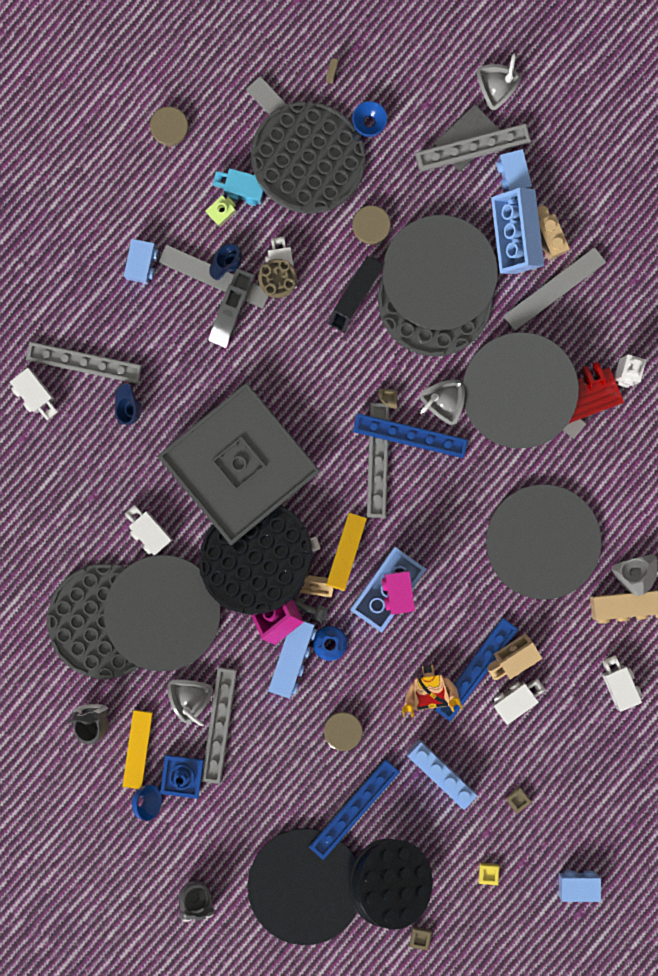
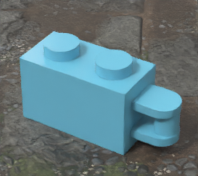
(240, 186)

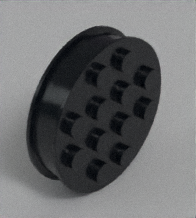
(390, 883)

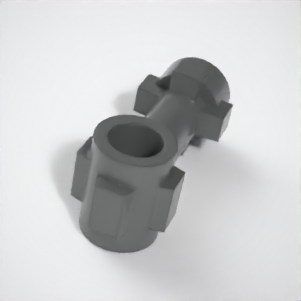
(319, 613)

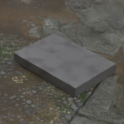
(469, 125)

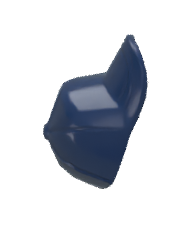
(226, 259)
(126, 406)

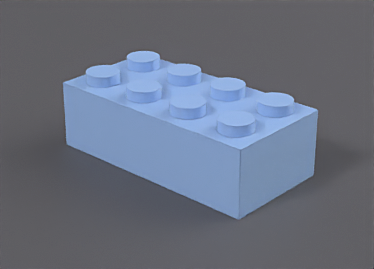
(517, 231)
(370, 602)

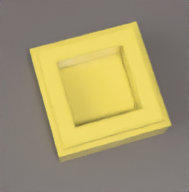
(488, 873)

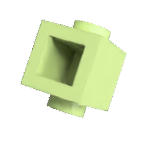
(221, 217)

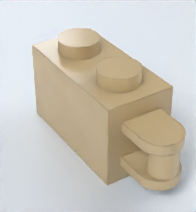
(551, 234)
(514, 658)

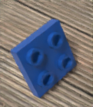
(181, 776)

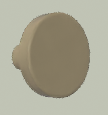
(169, 126)
(371, 224)
(277, 278)
(343, 731)

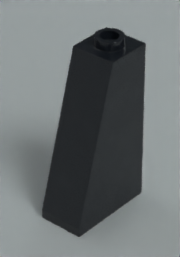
(355, 294)

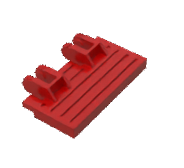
(597, 394)

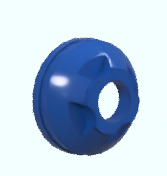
(372, 110)
(334, 633)
(151, 802)

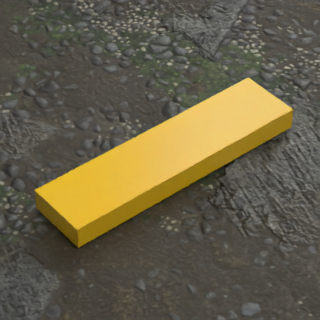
(346, 551)
(137, 749)

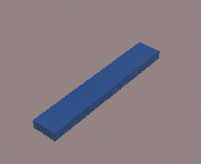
(410, 435)
(478, 664)
(354, 809)

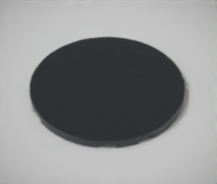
(261, 567)
(298, 892)

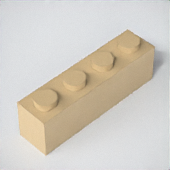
(623, 606)

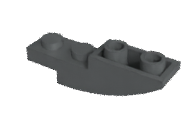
(231, 308)

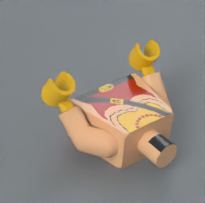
(430, 692)

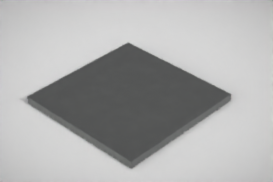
(238, 463)

